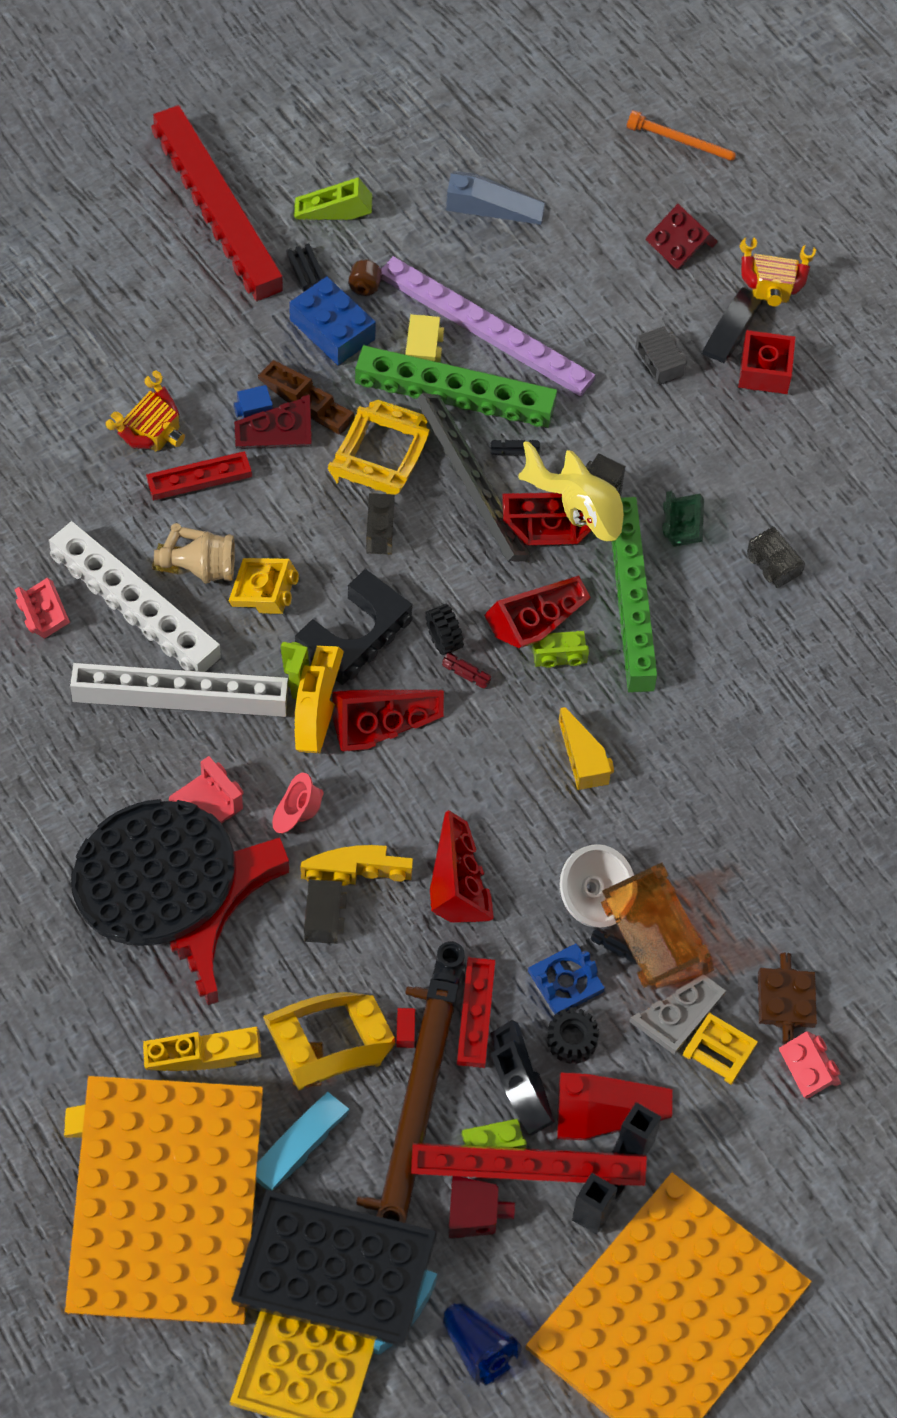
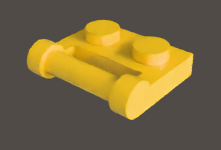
(726, 1042)

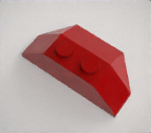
(541, 519)

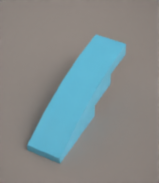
(299, 1141)

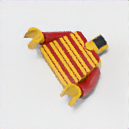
(772, 276)
(151, 421)

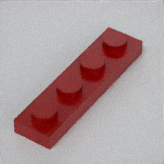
(199, 475)
(476, 1012)

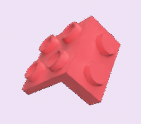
(212, 791)

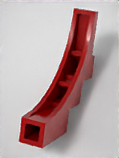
(253, 869)

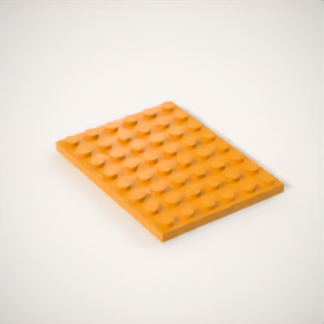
(164, 1199)
(668, 1310)

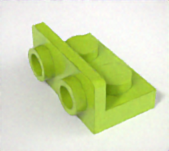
(561, 649)
(294, 658)
(500, 1134)

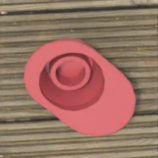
(298, 804)

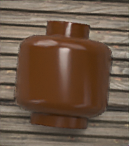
(365, 277)

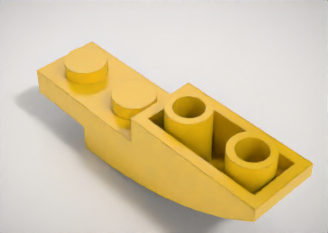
(313, 699)
(348, 862)
(200, 1052)

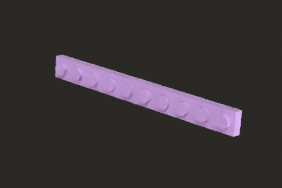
(487, 326)

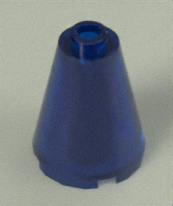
(480, 1343)

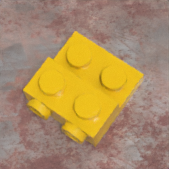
(264, 584)

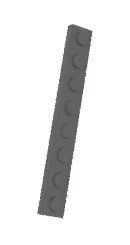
(472, 476)

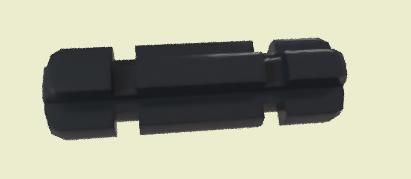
(511, 447)
(612, 944)

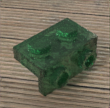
(683, 519)

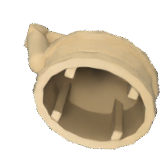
(207, 557)

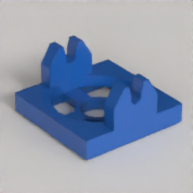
(589, 969)

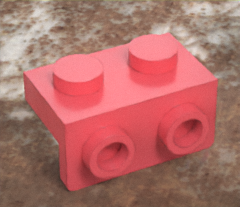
(42, 608)
(810, 1064)

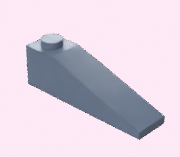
(483, 197)

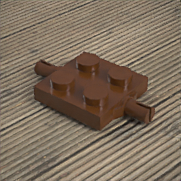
(787, 998)

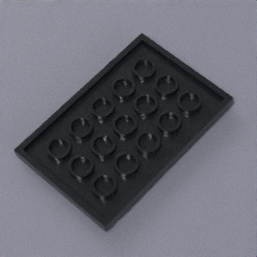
(334, 1268)

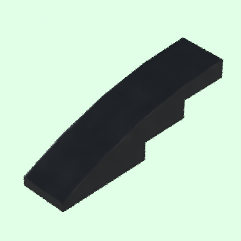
(732, 325)

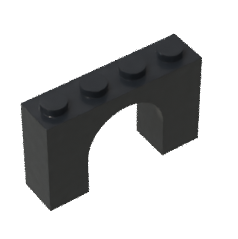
(384, 606)
(598, 1196)

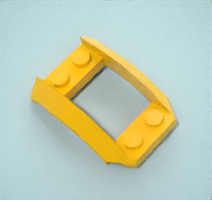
(369, 474)
(298, 1052)

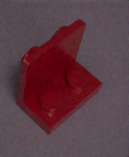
(679, 237)

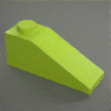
(337, 202)

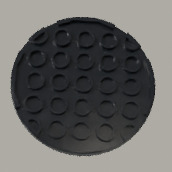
(153, 872)

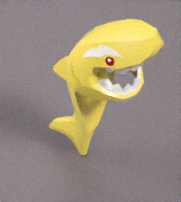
(579, 491)

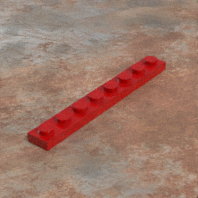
(527, 1164)

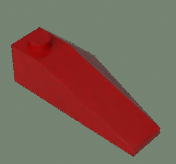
(536, 613)
(376, 715)
(456, 878)

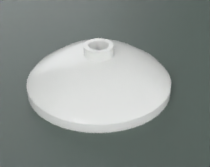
(600, 868)

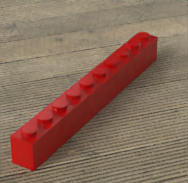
(217, 203)

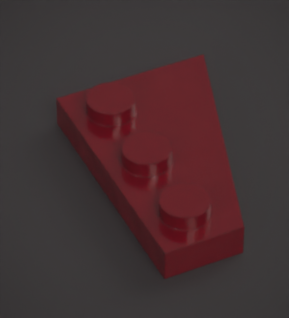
(279, 427)

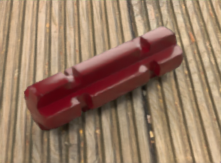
(466, 670)

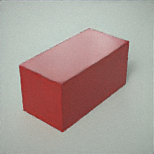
(405, 1027)

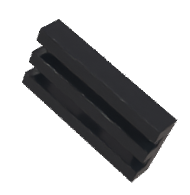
(317, 269)

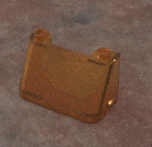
(657, 929)

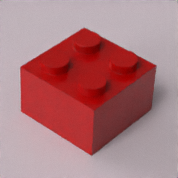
(766, 362)

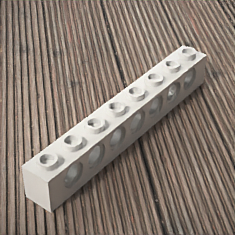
(111, 571)

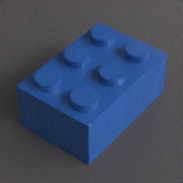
(332, 320)

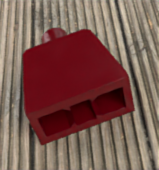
(476, 1208)

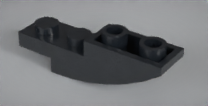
(519, 1079)

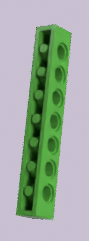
(474, 389)
(634, 602)

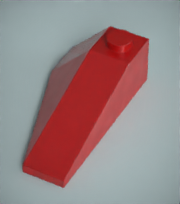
(600, 1104)

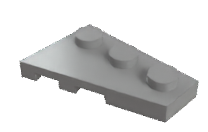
(679, 1015)

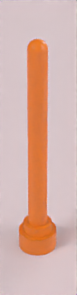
(639, 122)

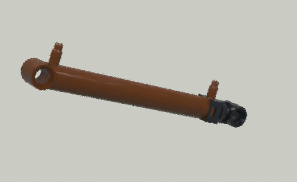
(422, 1082)

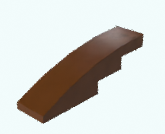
(293, 385)

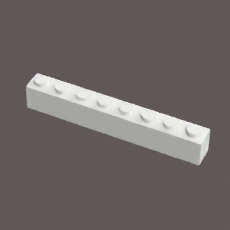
(179, 689)

